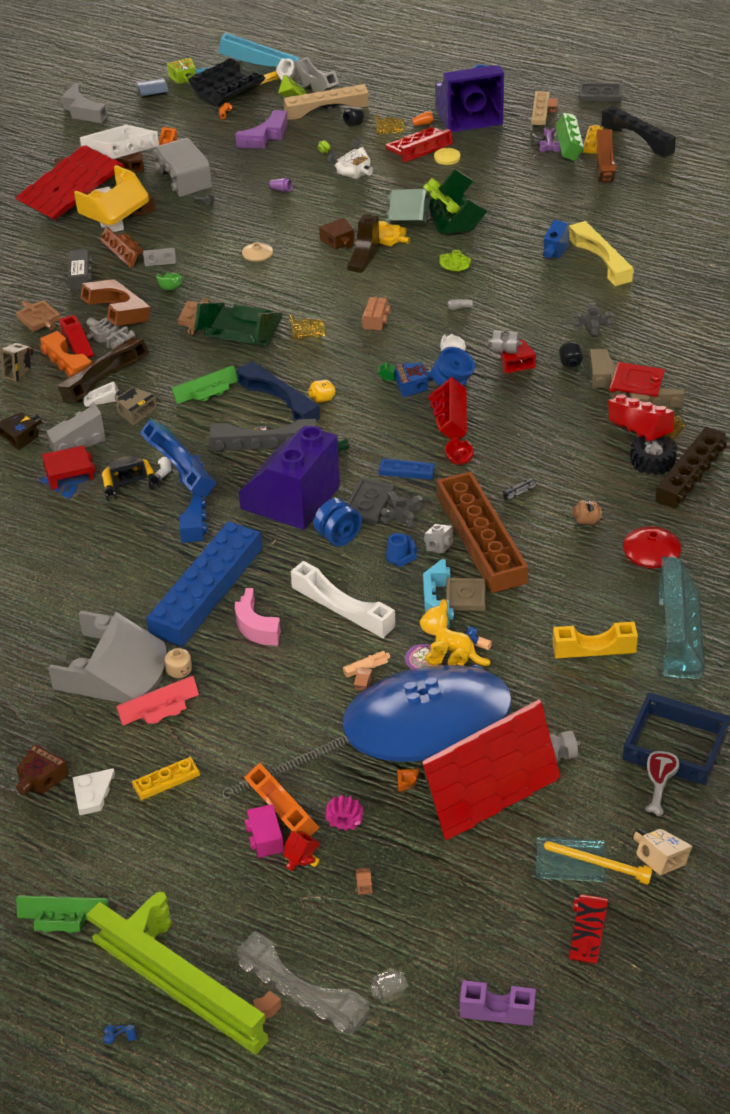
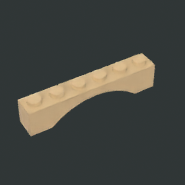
(300, 105)

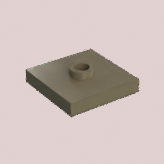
(466, 593)

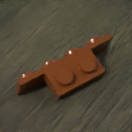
(122, 246)

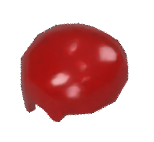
(459, 451)

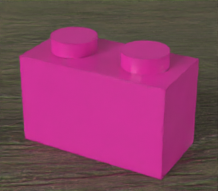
(265, 831)

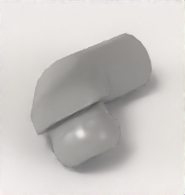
(459, 303)

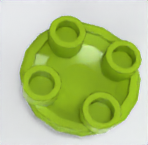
(454, 261)

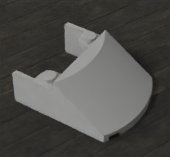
(122, 666)

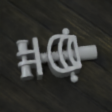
(107, 332)

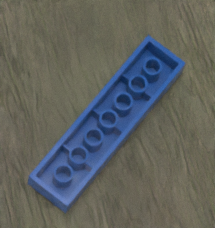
(204, 583)

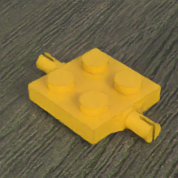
(391, 234)

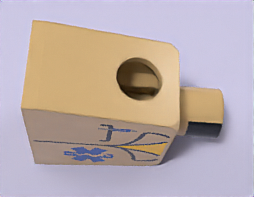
(661, 850)

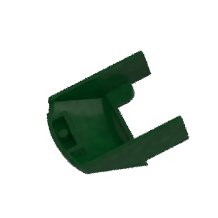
(237, 322)

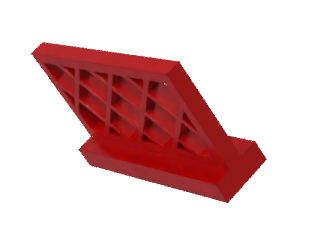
(420, 143)

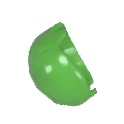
(169, 281)

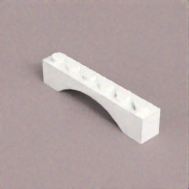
(371, 616)

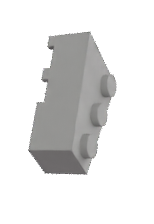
(80, 430)

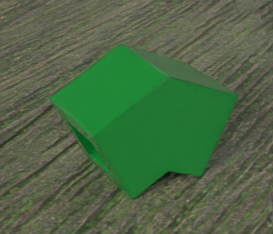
(387, 371)

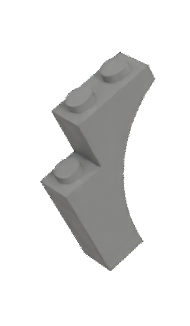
(313, 77)
(83, 108)

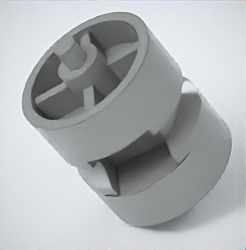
(505, 342)
(565, 745)

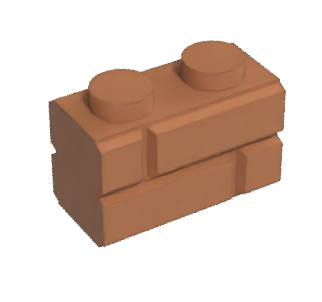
(376, 313)

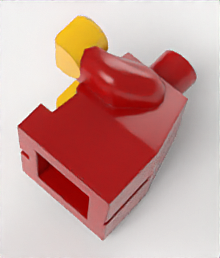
(300, 850)

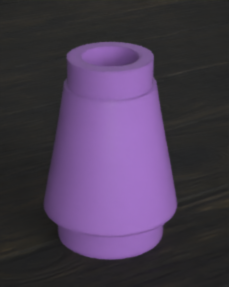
(282, 185)

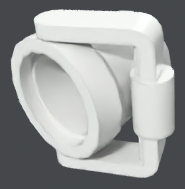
(287, 67)

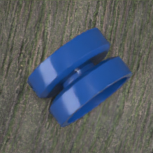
(453, 363)
(337, 522)

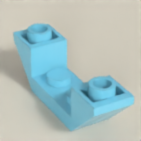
(433, 578)

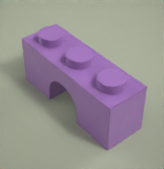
(512, 1008)

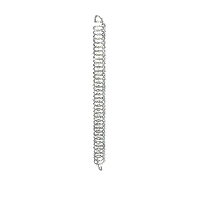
(231, 789)

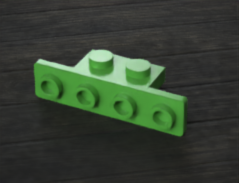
(205, 385)
(56, 912)

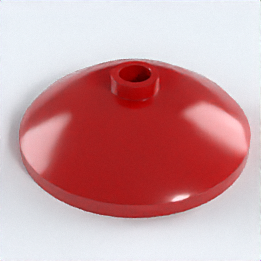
(649, 544)

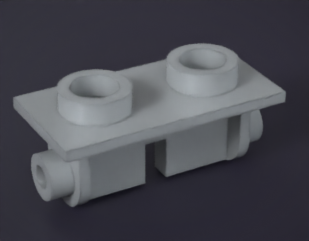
(159, 256)

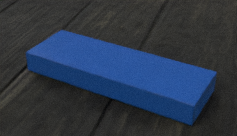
(406, 469)

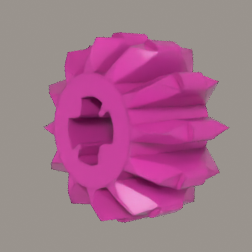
(344, 812)

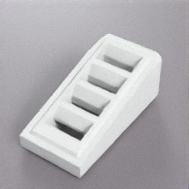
(101, 395)

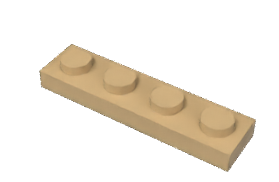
(540, 108)

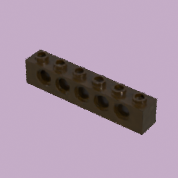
(690, 467)

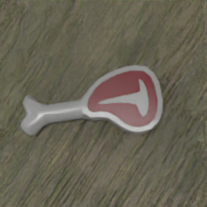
(660, 768)

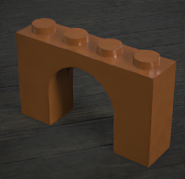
(126, 306)

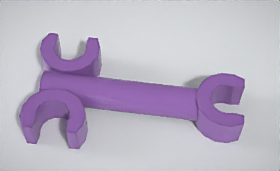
(549, 145)

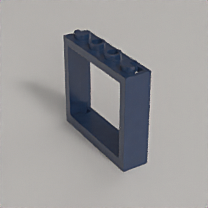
(684, 714)

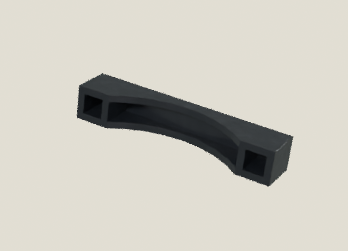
(659, 140)

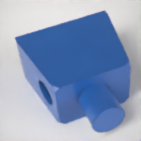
(556, 239)

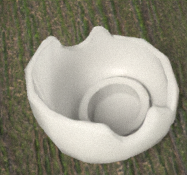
(452, 341)

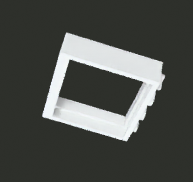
(126, 142)

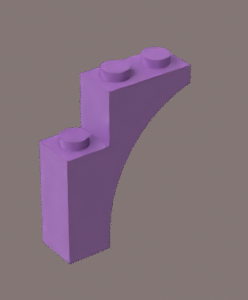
(270, 130)

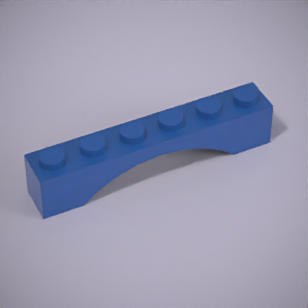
(193, 474)
(191, 521)

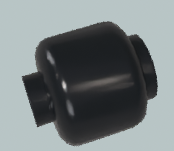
(353, 116)
(570, 354)

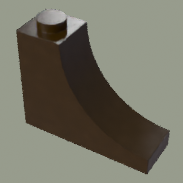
(366, 243)

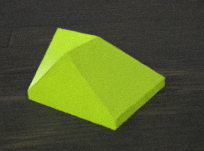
(290, 88)

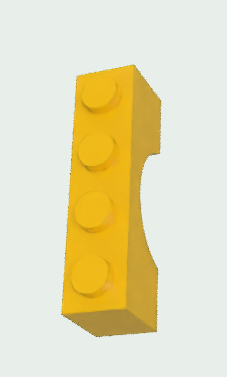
(617, 640)

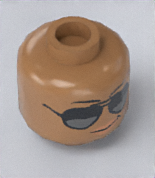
(587, 512)

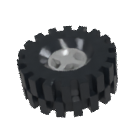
(653, 456)

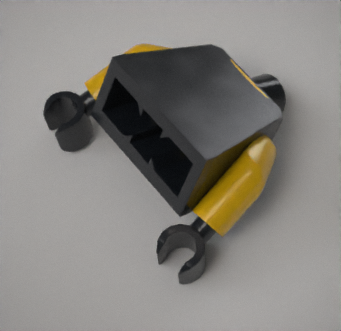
(125, 471)

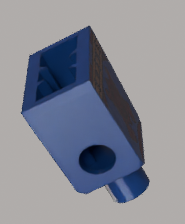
(412, 378)

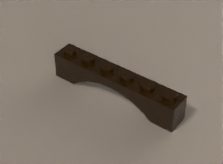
(82, 382)

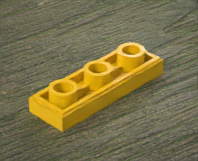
(590, 140)
(165, 778)

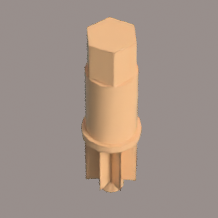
(370, 662)

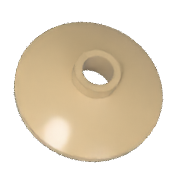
(257, 252)

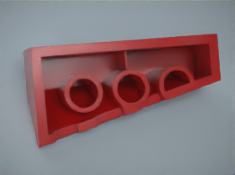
(450, 408)
(641, 417)

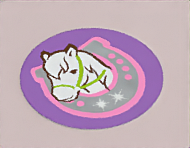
(415, 656)

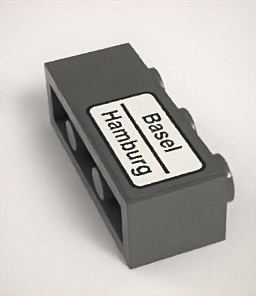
(79, 268)

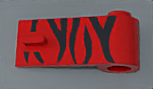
(588, 928)

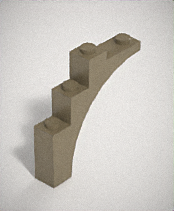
(602, 373)

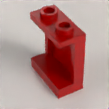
(67, 464)

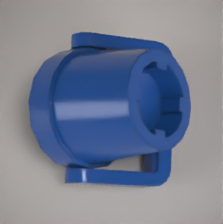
(399, 549)

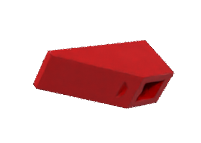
(75, 336)

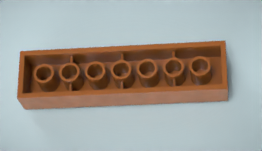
(482, 532)

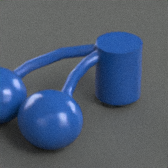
(109, 1037)

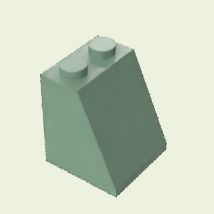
(408, 207)

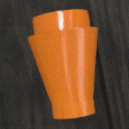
(423, 119)

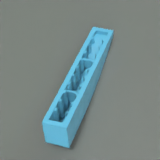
(251, 52)

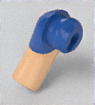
(477, 640)

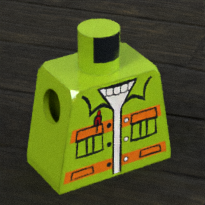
(181, 70)

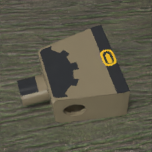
(15, 361)
(135, 404)

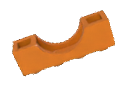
(56, 349)
(284, 805)

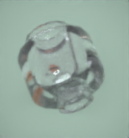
(388, 985)

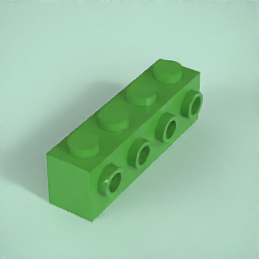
(569, 137)

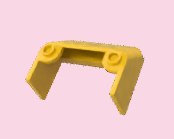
(116, 203)

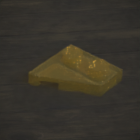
(389, 125)
(306, 328)

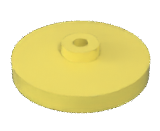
(447, 156)

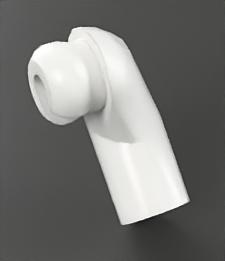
(166, 468)

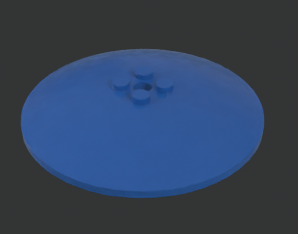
(424, 711)

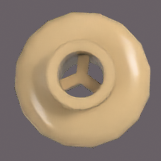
(178, 663)

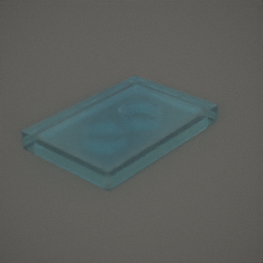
(557, 866)

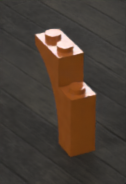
(604, 156)

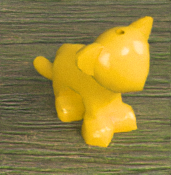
(460, 644)

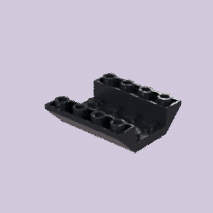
(223, 82)

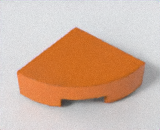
(407, 778)

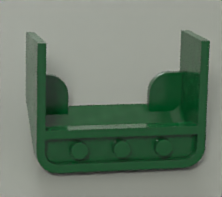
(468, 214)

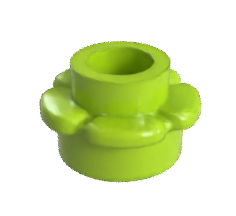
(324, 146)

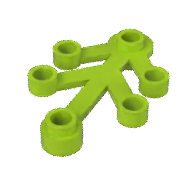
(433, 187)

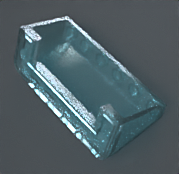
(683, 621)

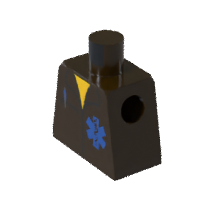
(19, 429)

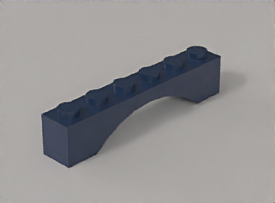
(256, 378)

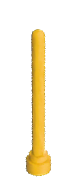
(641, 873)

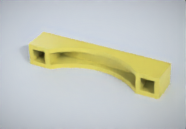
(585, 237)

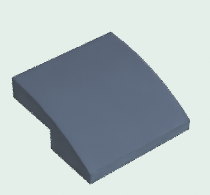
(152, 86)

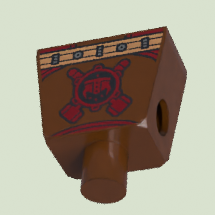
(40, 770)

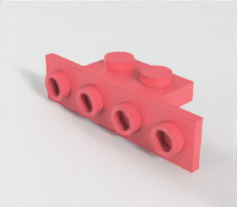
(158, 703)

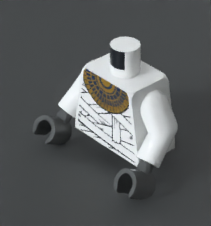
(354, 163)

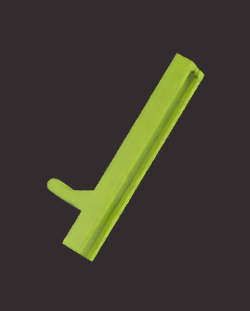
(172, 973)

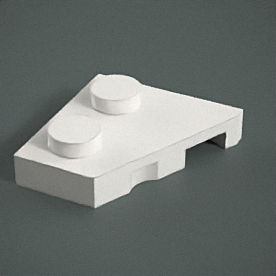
(92, 790)

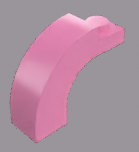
(253, 626)

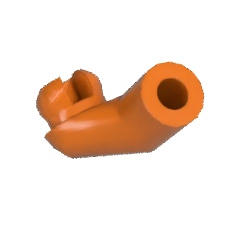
(222, 111)

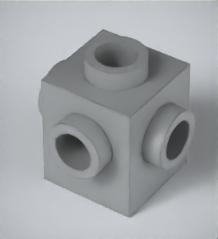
(439, 538)

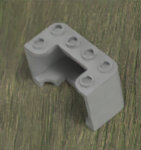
(185, 165)

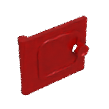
(637, 379)

